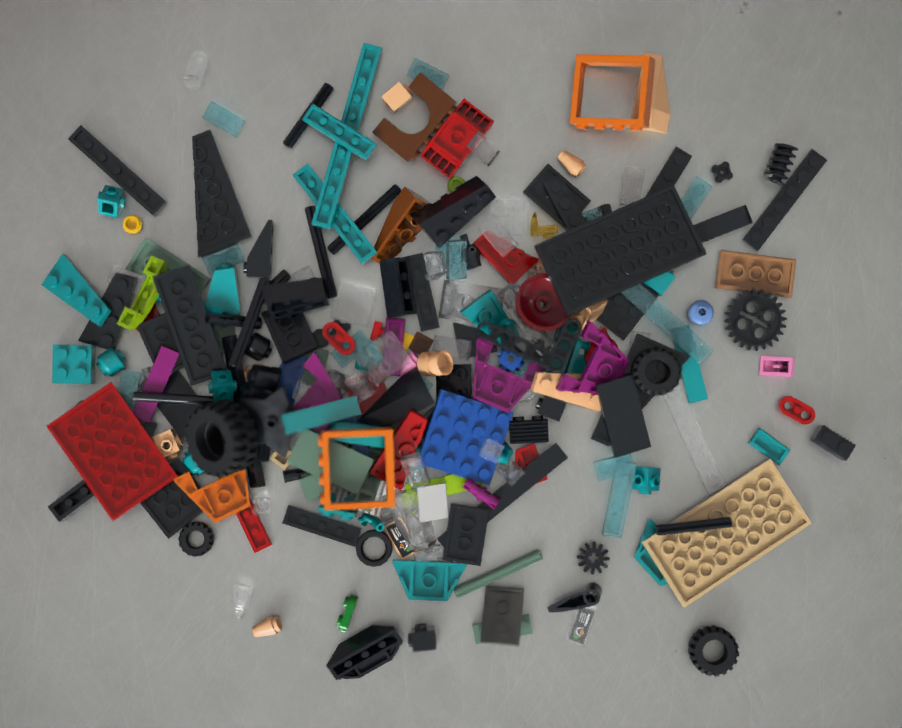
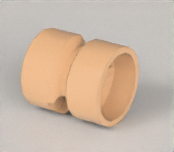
(435, 363)

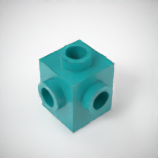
(111, 200)
(222, 385)
(646, 479)

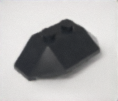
(364, 652)

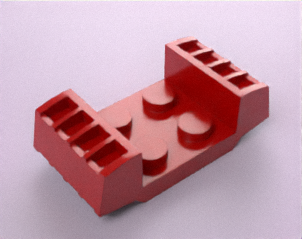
(449, 145)

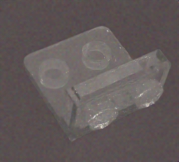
(383, 357)

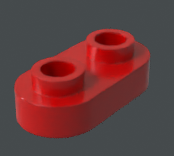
(339, 338)
(796, 409)

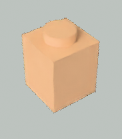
(397, 97)

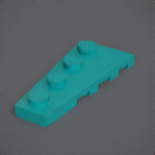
(73, 289)

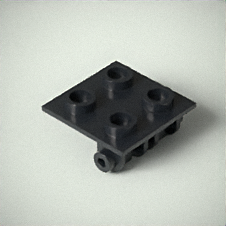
(457, 381)

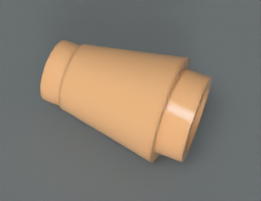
(573, 164)
(269, 626)

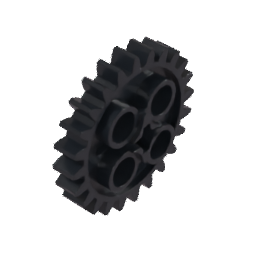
(747, 335)

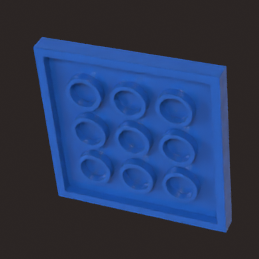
(458, 433)

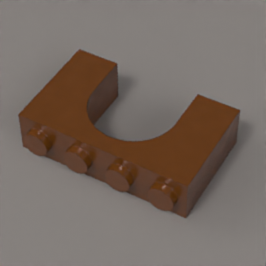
(409, 144)

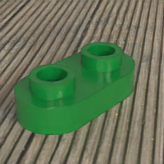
(349, 604)

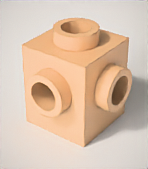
(175, 443)

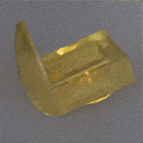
(545, 231)

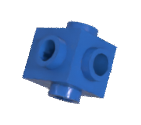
(510, 366)

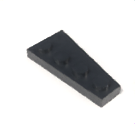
(116, 298)

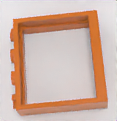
(643, 120)
(324, 478)

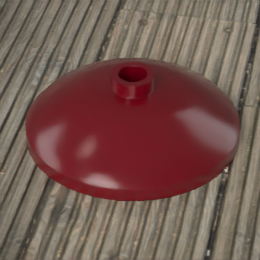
(528, 299)

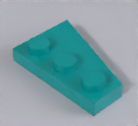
(485, 309)

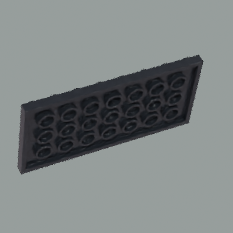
(620, 250)

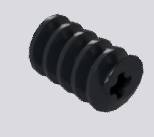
(779, 163)

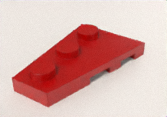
(511, 266)

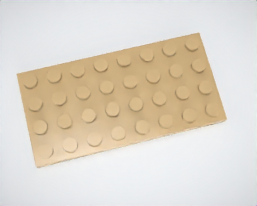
(762, 518)

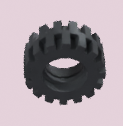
(184, 541)

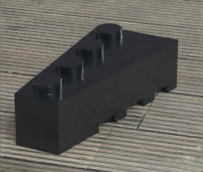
(453, 210)

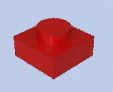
(377, 330)

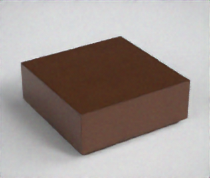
(420, 343)

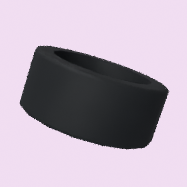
(376, 562)

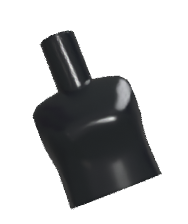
(472, 254)

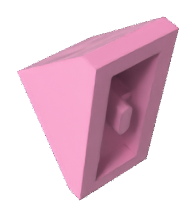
(777, 366)

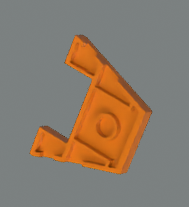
(219, 498)

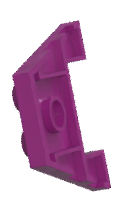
(604, 364)
(498, 386)
(321, 392)

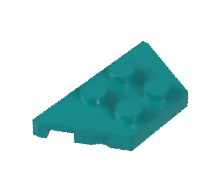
(645, 559)
(428, 579)

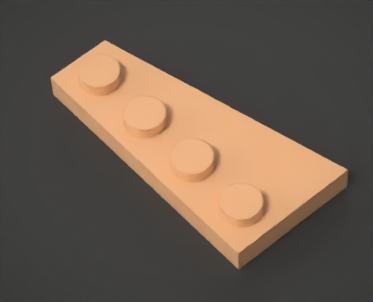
(546, 382)

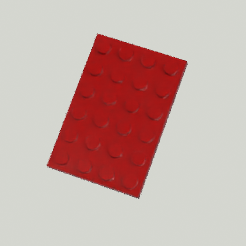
(112, 451)

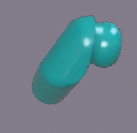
(506, 454)
(374, 521)

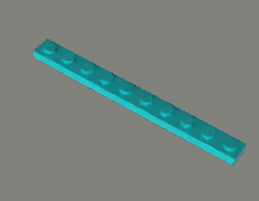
(353, 117)

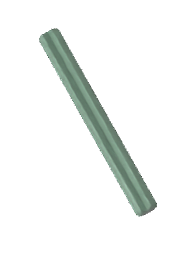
(498, 573)

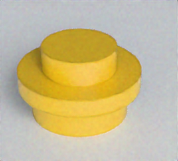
(132, 224)

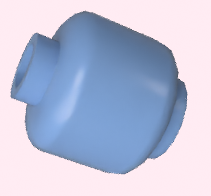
(694, 315)

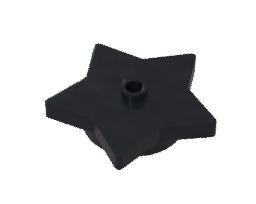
(267, 409)

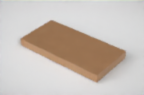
(752, 271)

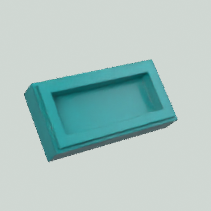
(769, 446)

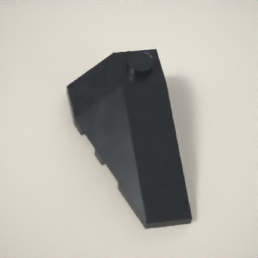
(405, 394)

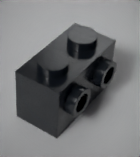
(422, 638)

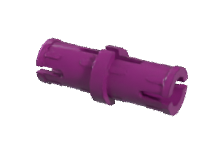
(481, 493)

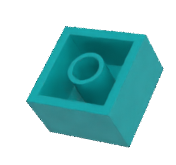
(74, 364)

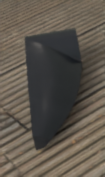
(578, 600)

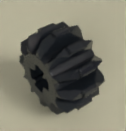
(598, 562)

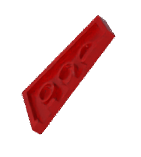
(404, 443)

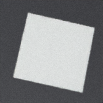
(432, 502)

